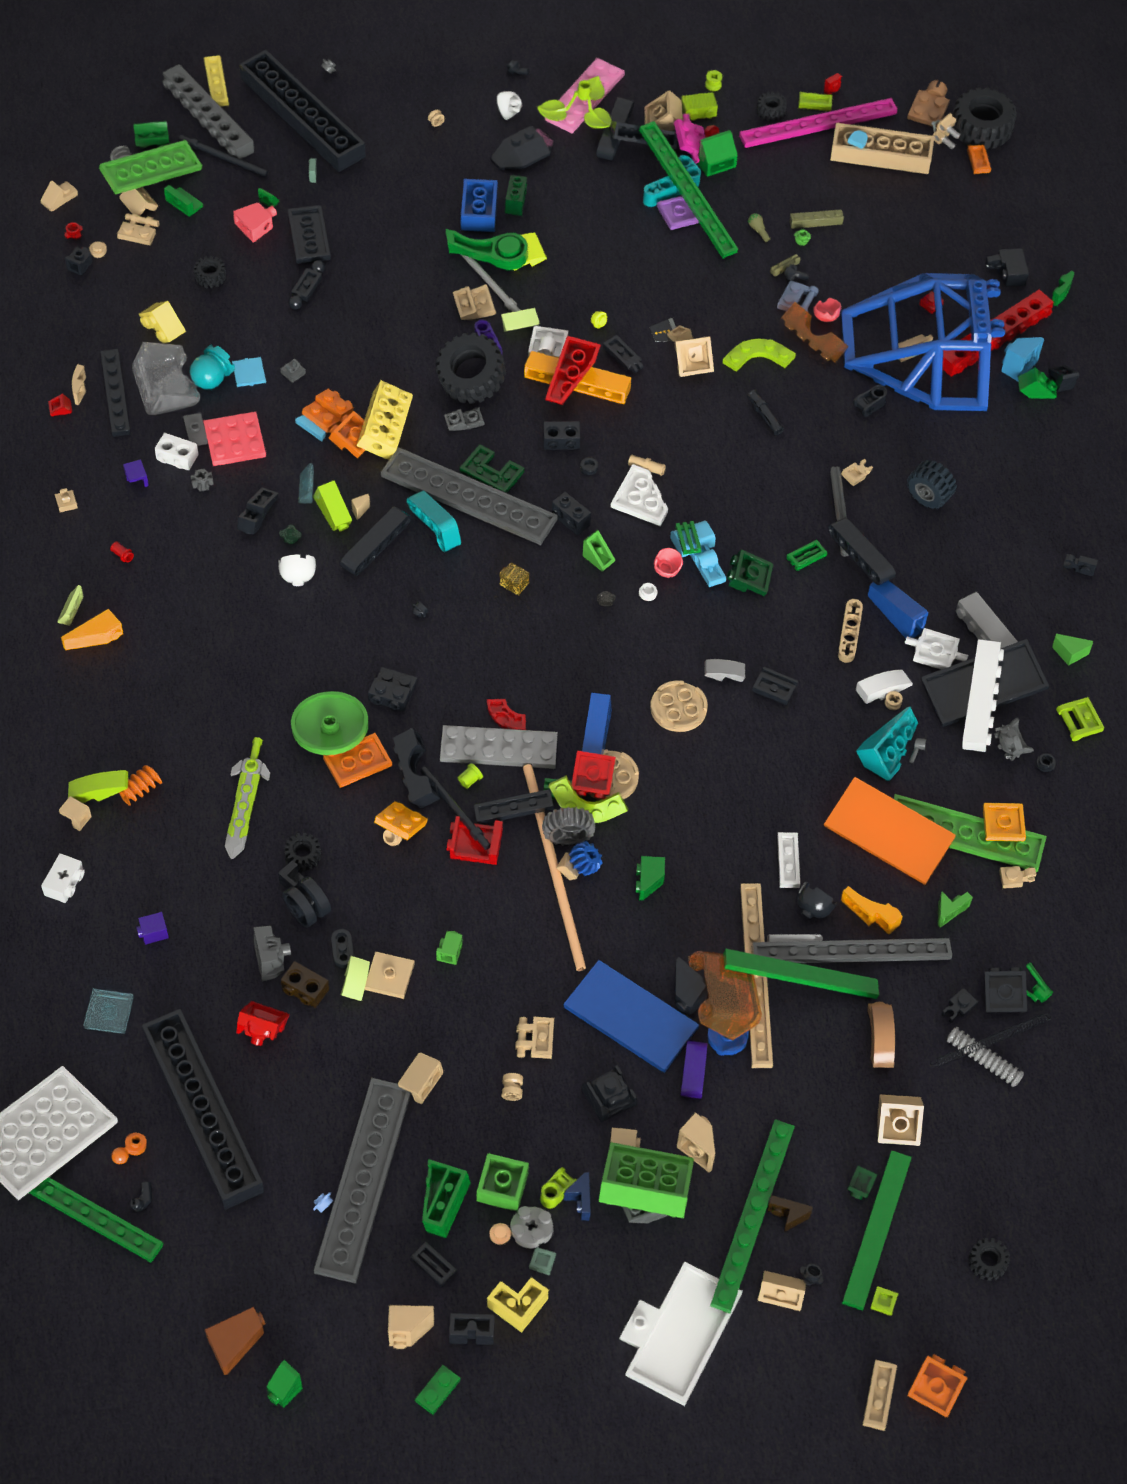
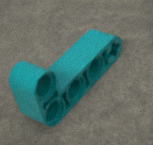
(665, 189)
(436, 519)

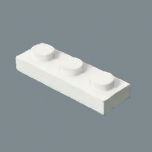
(788, 860)

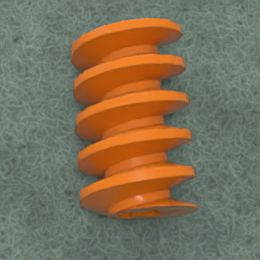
(140, 782)

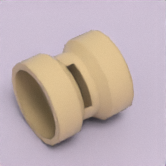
(512, 1086)

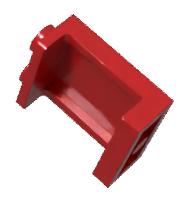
(465, 848)

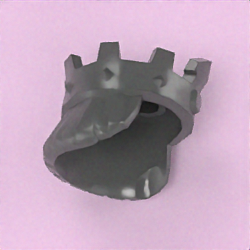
(1011, 740)

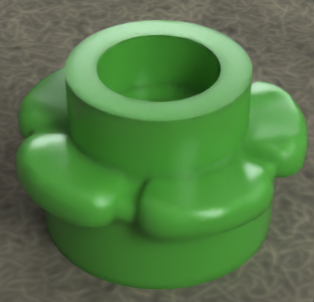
(802, 237)

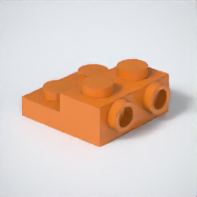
(327, 409)
(348, 433)
(937, 1385)

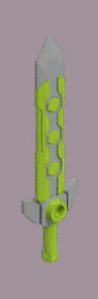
(250, 773)

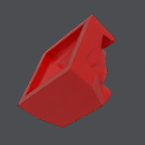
(261, 1022)

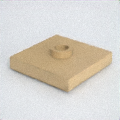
(389, 975)

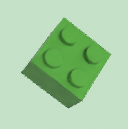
(502, 1182)

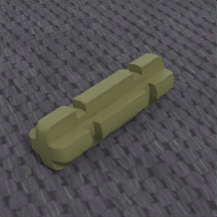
(775, 270)

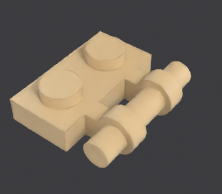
(137, 233)
(541, 1039)

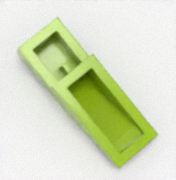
(98, 785)

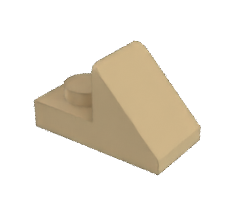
(58, 195)

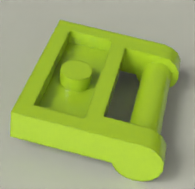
(1085, 715)

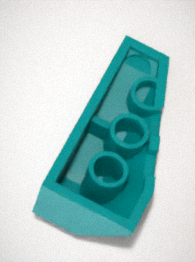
(886, 746)

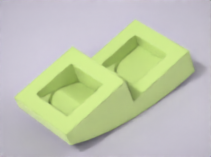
(356, 978)

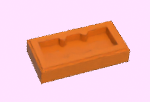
(979, 159)

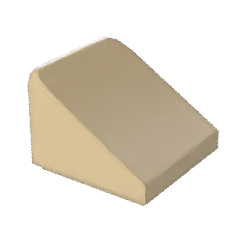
(680, 333)
(360, 505)
(566, 867)

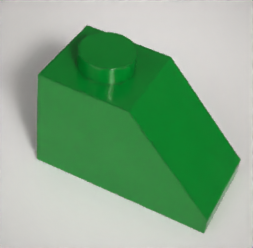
(284, 1385)

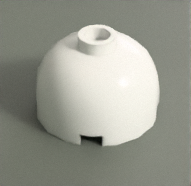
(297, 569)

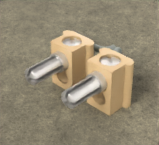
(944, 129)

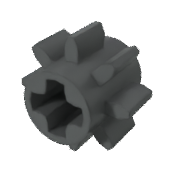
(202, 480)

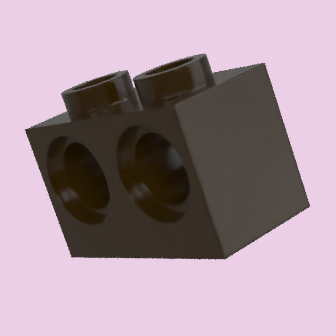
(308, 981)

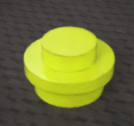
(599, 319)

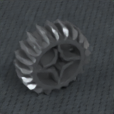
(568, 826)

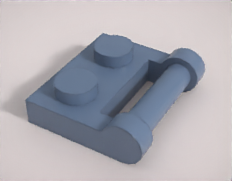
(794, 293)

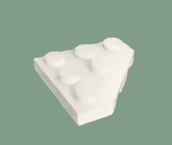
(640, 497)

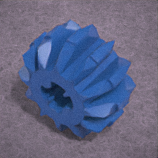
(585, 858)

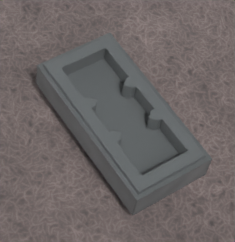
(195, 429)

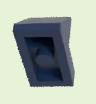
(580, 1192)

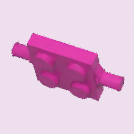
(689, 136)

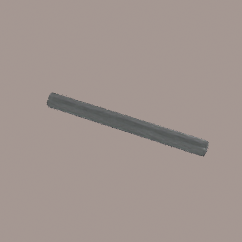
(838, 497)

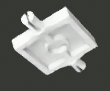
(936, 649)

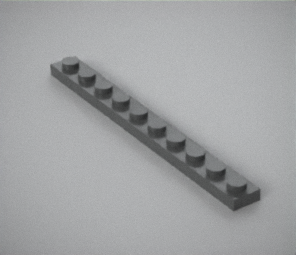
(856, 950)

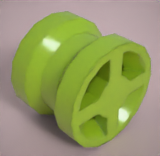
(713, 80)

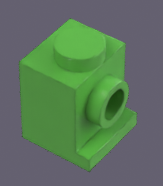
(450, 948)

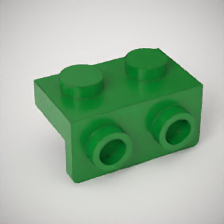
(151, 134)

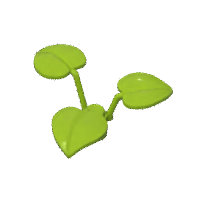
(587, 90)

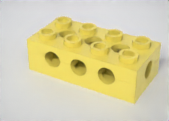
(374, 436)

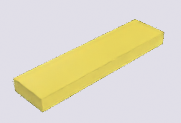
(216, 80)

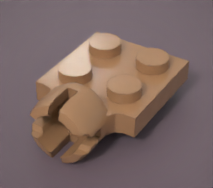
(929, 104)

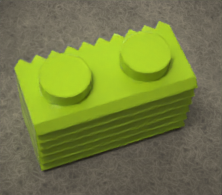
(699, 106)

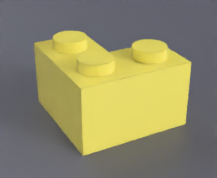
(163, 320)
(520, 1307)

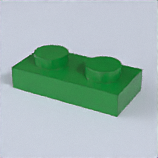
(437, 1389)

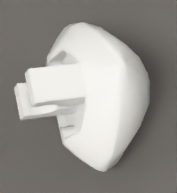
(508, 104)

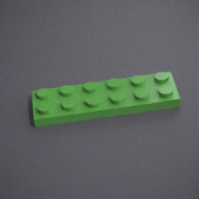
(150, 167)

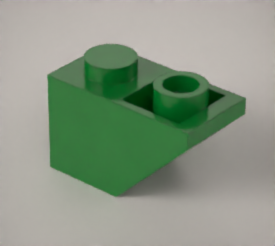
(1037, 385)
(651, 875)

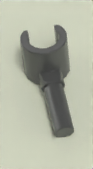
(919, 745)

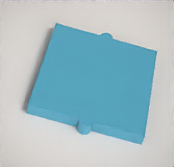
(249, 372)

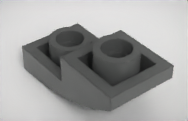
(462, 421)

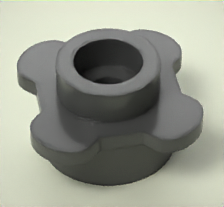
(328, 65)

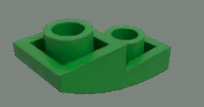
(1063, 288)

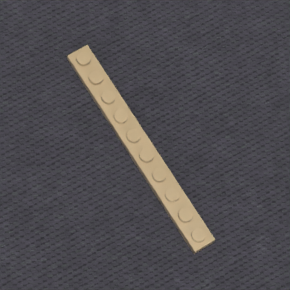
(754, 932)

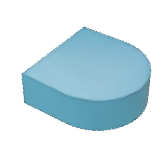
(858, 139)

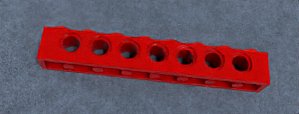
(1016, 321)

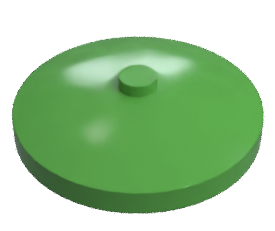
(329, 723)

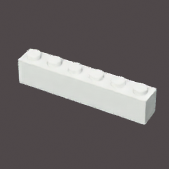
(982, 695)

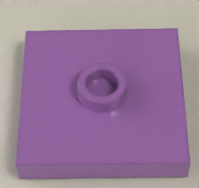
(676, 213)

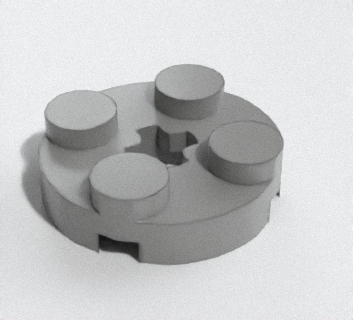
(528, 1216)

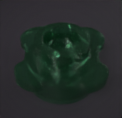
(290, 534)

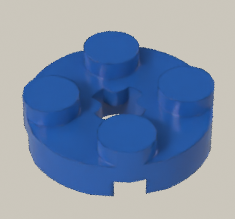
(726, 1046)

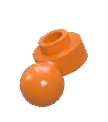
(120, 1155)

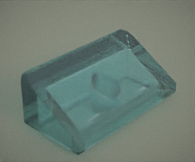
(306, 485)

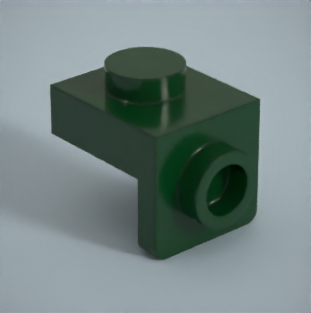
(861, 1183)

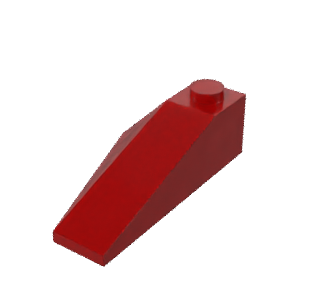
(572, 366)

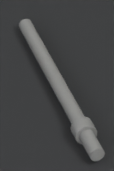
(509, 302)

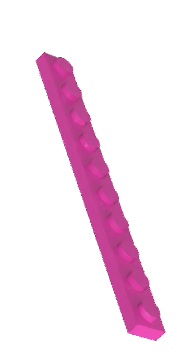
(817, 122)

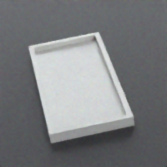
(681, 1336)

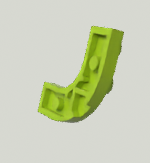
(758, 348)
(601, 810)

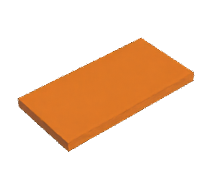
(890, 830)

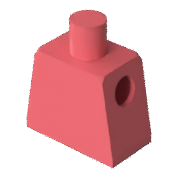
(254, 220)

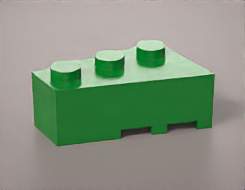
(443, 1196)

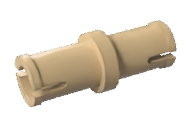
(647, 464)

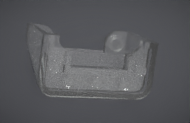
(153, 364)

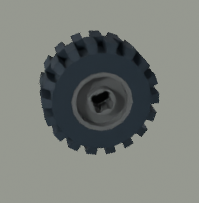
(931, 484)

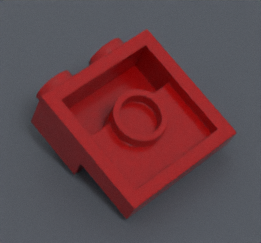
(593, 774)

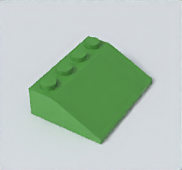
(646, 1180)

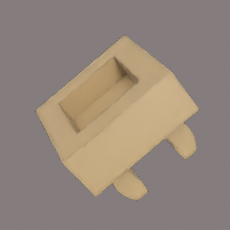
(66, 500)

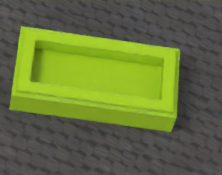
(815, 101)

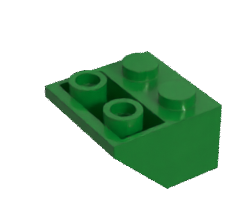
(717, 153)

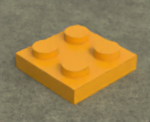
(401, 820)
(1004, 822)

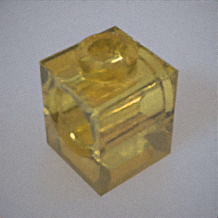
(514, 578)

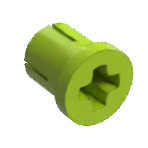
(470, 776)

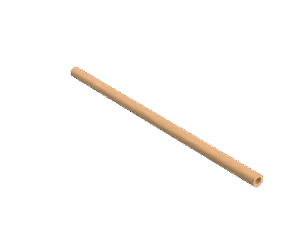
(557, 879)

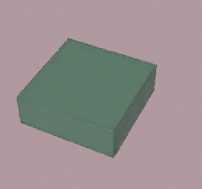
(312, 170)
(542, 1260)

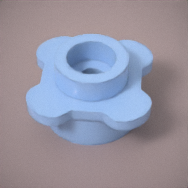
(323, 1202)

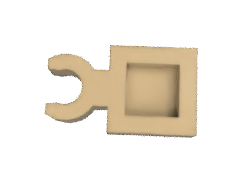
(855, 473)

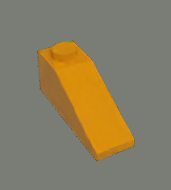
(94, 632)

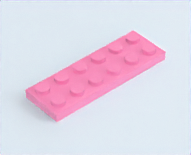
(609, 77)

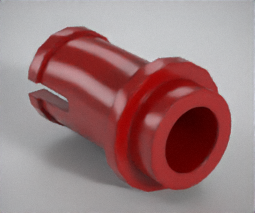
(125, 555)

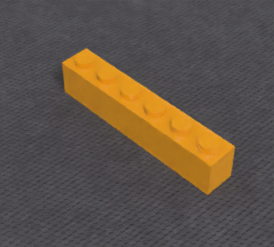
(595, 382)

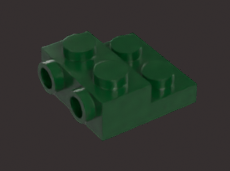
(749, 573)

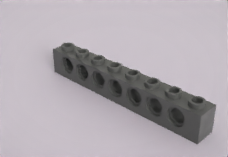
(208, 112)

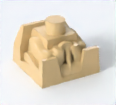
(694, 356)

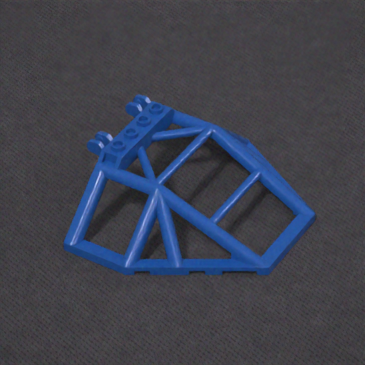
(979, 321)

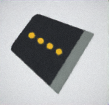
(661, 329)

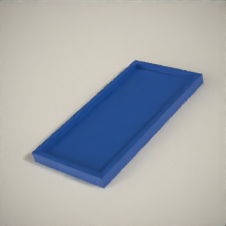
(631, 1016)

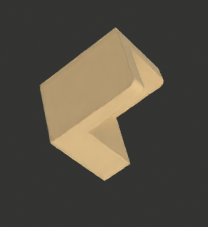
(76, 811)

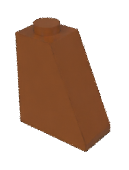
(235, 1337)

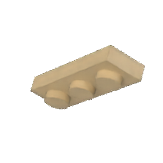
(879, 1395)

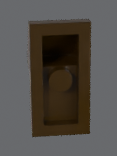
(793, 1210)

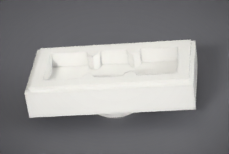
(639, 1324)

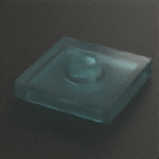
(108, 1011)

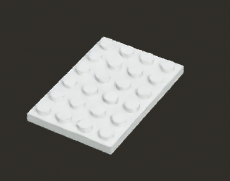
(48, 1130)

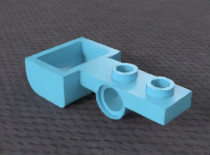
(705, 560)

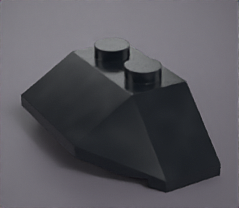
(523, 149)

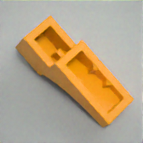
(884, 915)

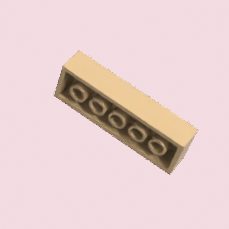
(884, 149)

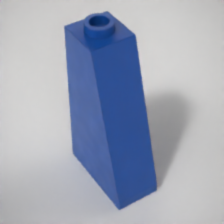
(899, 608)
(597, 723)

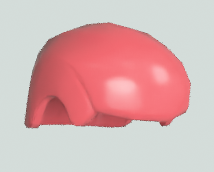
(828, 310)
(668, 562)

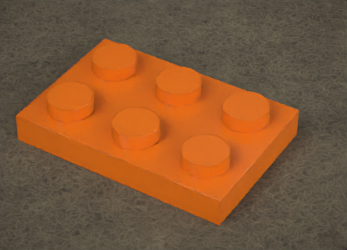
(358, 762)

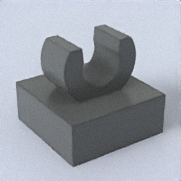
(293, 370)

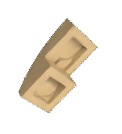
(78, 383)

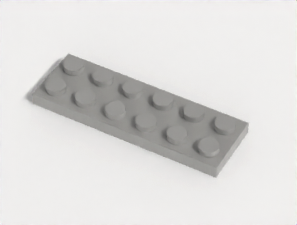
(498, 746)

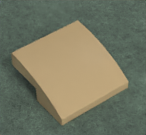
(474, 303)

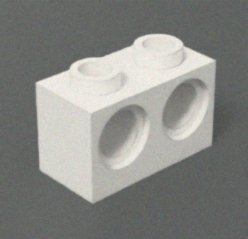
(176, 451)

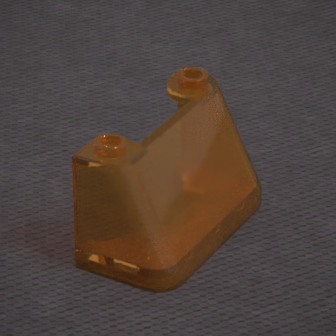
(732, 994)

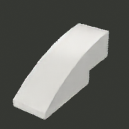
(881, 684)

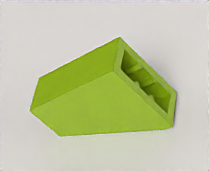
(332, 506)

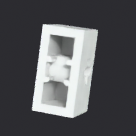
(63, 878)

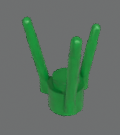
(1041, 990)

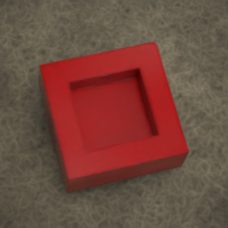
(832, 84)
(929, 303)

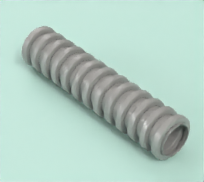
(986, 1057)

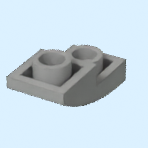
(722, 668)

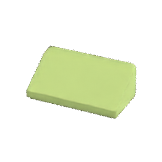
(520, 319)
(71, 606)

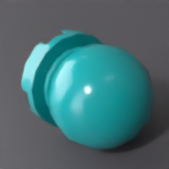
(209, 369)

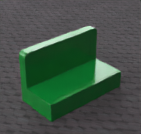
(182, 200)

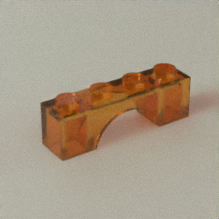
(829, 344)

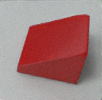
(60, 405)

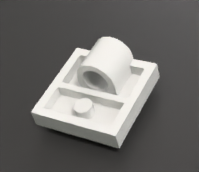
(547, 341)

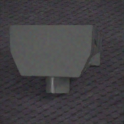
(269, 953)

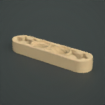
(850, 630)

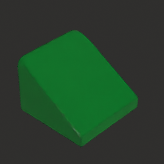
(267, 198)

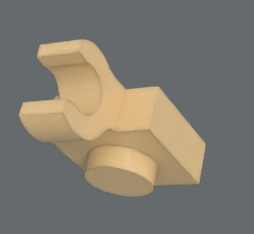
(1013, 877)

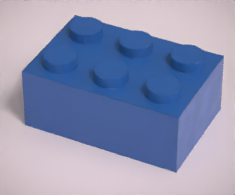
(479, 205)

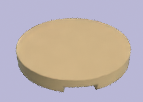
(678, 706)
(624, 776)

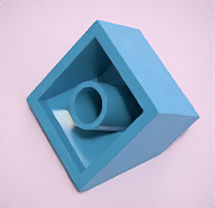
(1021, 356)

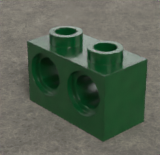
(516, 195)

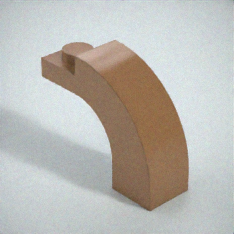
(882, 1035)

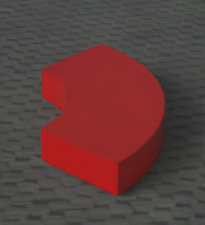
(504, 715)

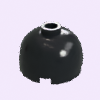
(814, 902)

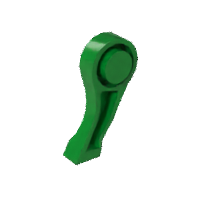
(504, 251)

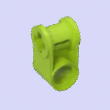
(556, 1185)

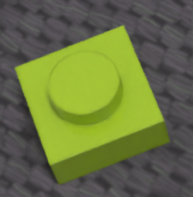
(884, 1301)

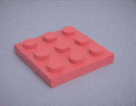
(234, 438)

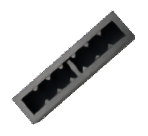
(631, 133)

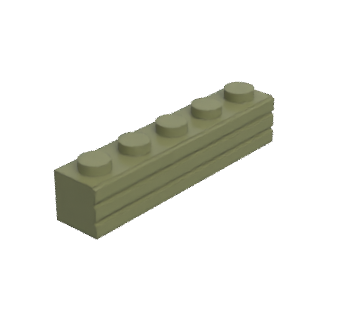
(816, 219)

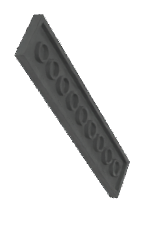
(469, 496)
(362, 1181)

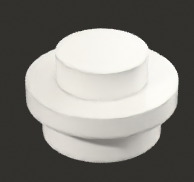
(648, 592)

